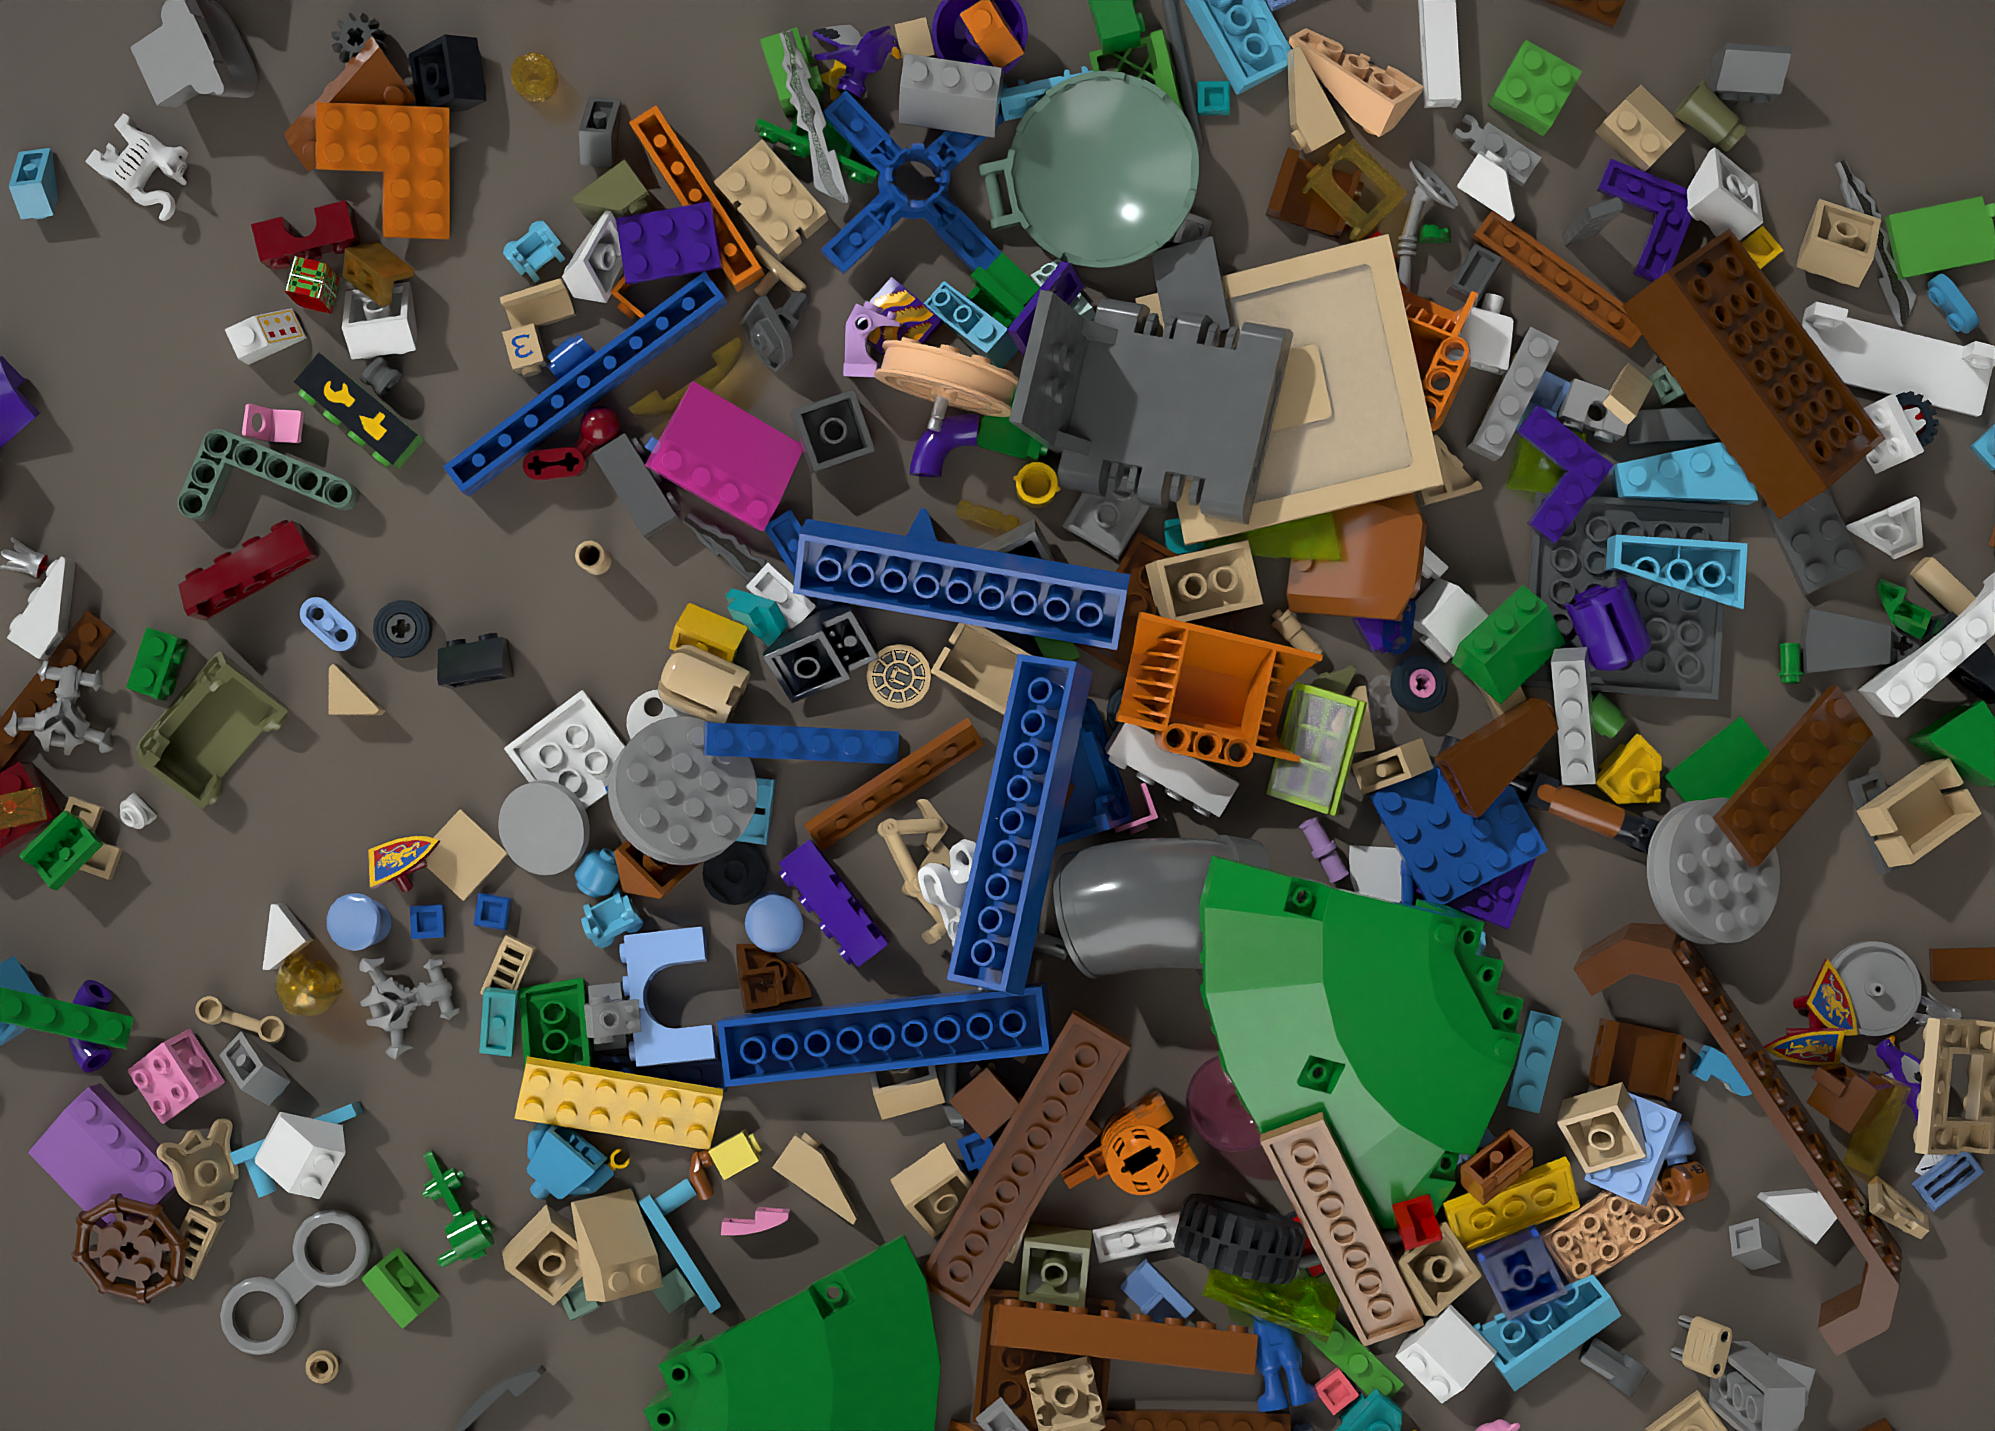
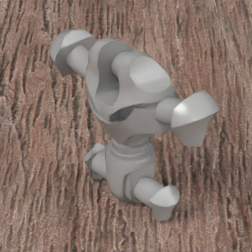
(62, 722)
(393, 1003)

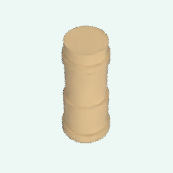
(1293, 632)

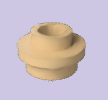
(315, 1373)

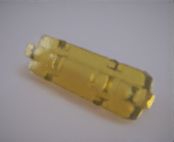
(986, 516)

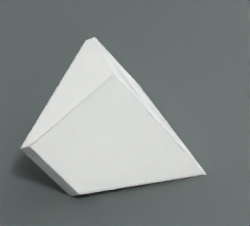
(1893, 529)

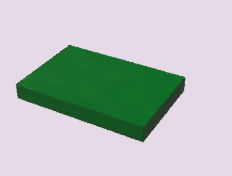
(1718, 764)

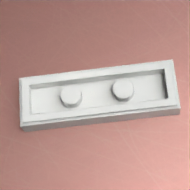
(1136, 1237)

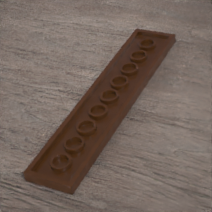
(1024, 1161)

